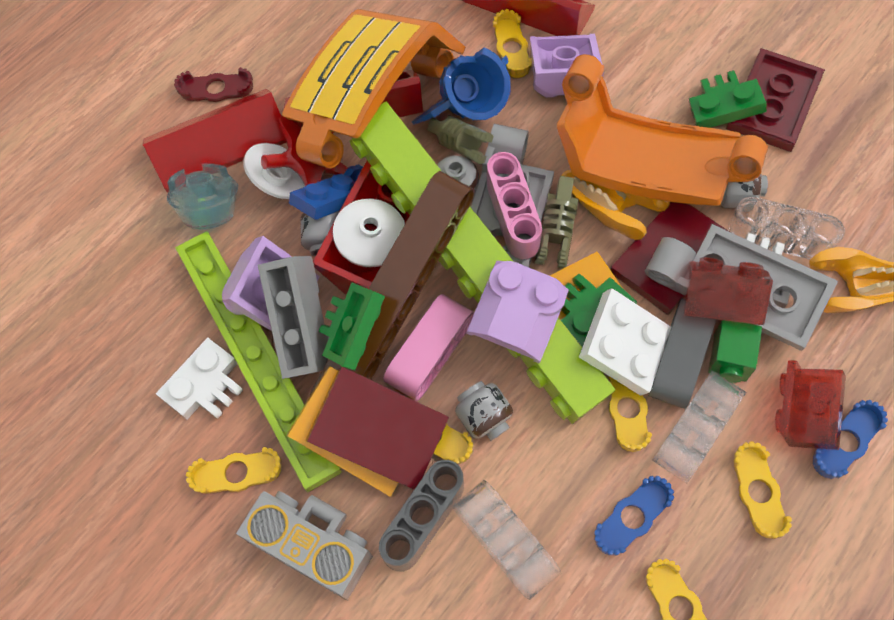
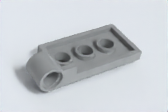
(538, 180)
(808, 287)

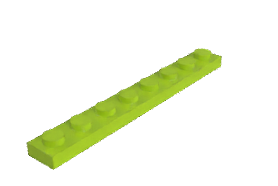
(255, 359)

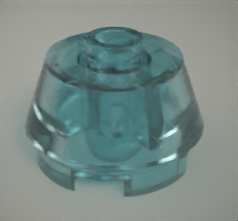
(203, 197)

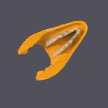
(609, 204)
(867, 278)

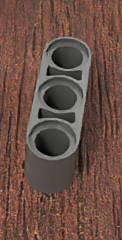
(682, 358)
(424, 495)

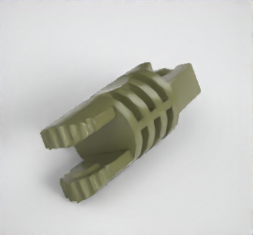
(460, 137)
(558, 222)

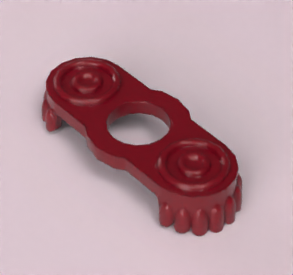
(195, 88)

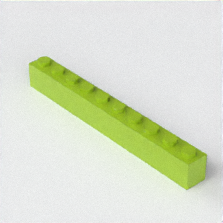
(471, 254)

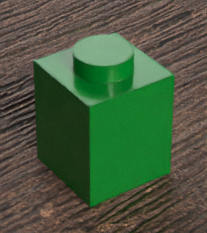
(735, 350)

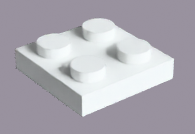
(625, 342)

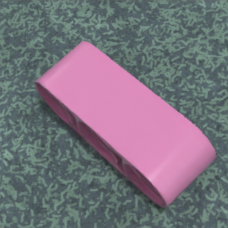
(513, 190)
(428, 347)

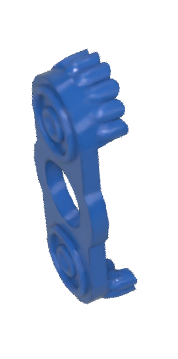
(864, 423)
(651, 498)

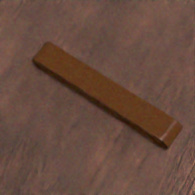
(411, 264)

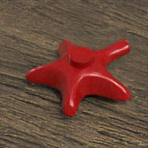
(307, 171)

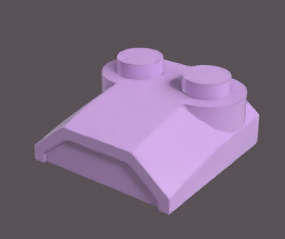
(553, 58)
(243, 289)
(518, 309)

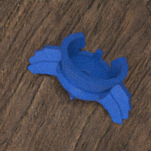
(472, 87)

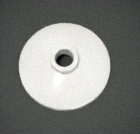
(274, 181)
(364, 246)

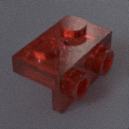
(728, 291)
(811, 407)

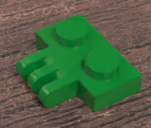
(726, 101)
(584, 303)
(351, 325)

